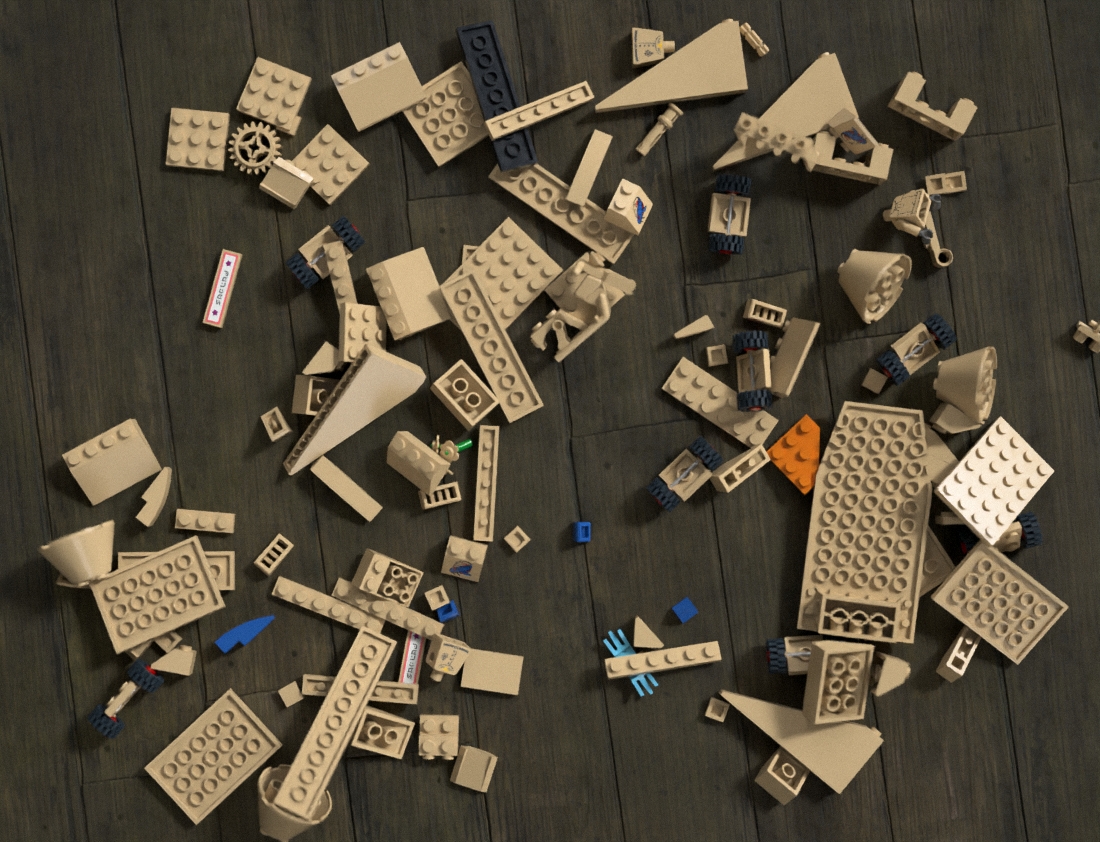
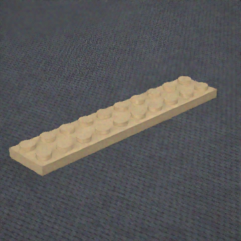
(335, 723)

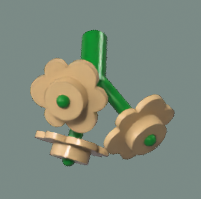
(449, 450)

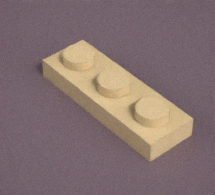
(205, 520)

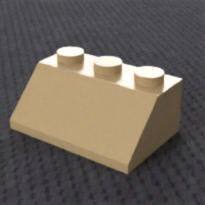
(464, 394)
(416, 461)
(887, 673)

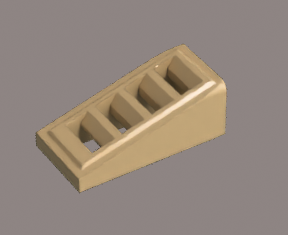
(748, 313)
(699, 326)
(423, 500)
(268, 571)

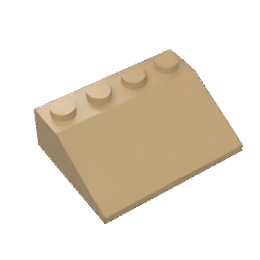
(379, 86)
(409, 293)
(790, 355)
(112, 461)
(837, 681)

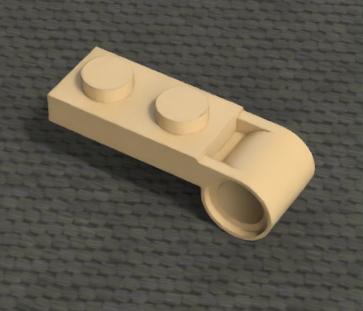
(934, 247)

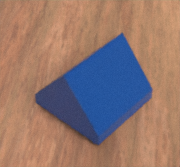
(581, 531)
(685, 610)
(447, 612)

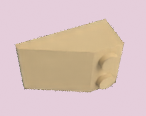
(382, 732)

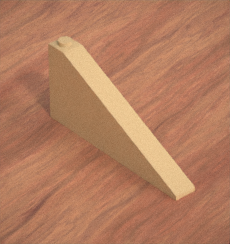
(699, 70)
(802, 109)
(364, 393)
(828, 749)

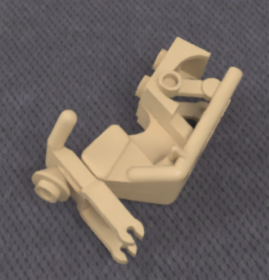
(592, 306)

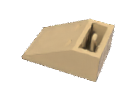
(387, 578)

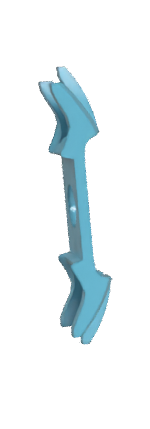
(626, 650)

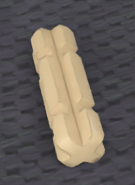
(754, 39)

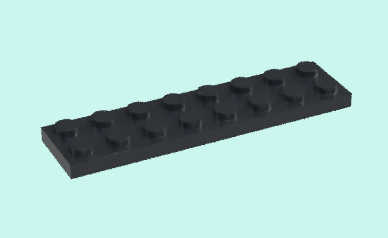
(495, 92)

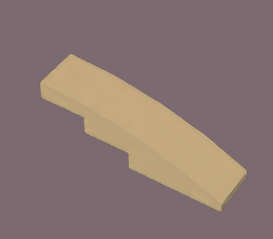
(589, 168)
(346, 488)

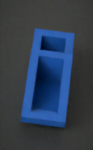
(243, 633)

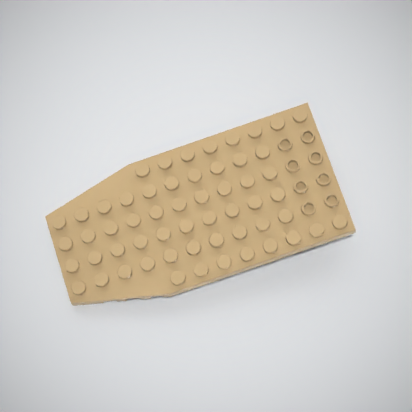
(868, 526)

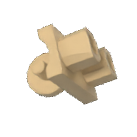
(1084, 331)

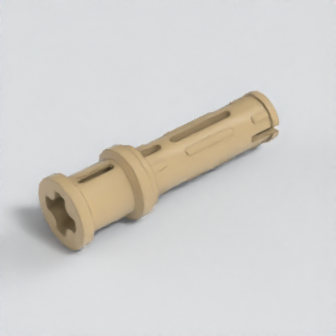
(664, 122)

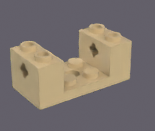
(951, 126)
(873, 171)

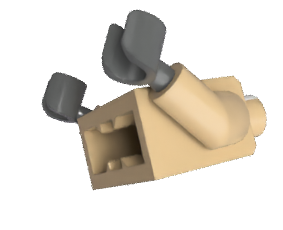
(911, 212)

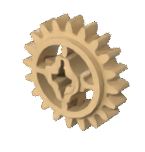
(256, 140)

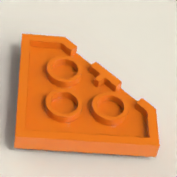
(798, 454)

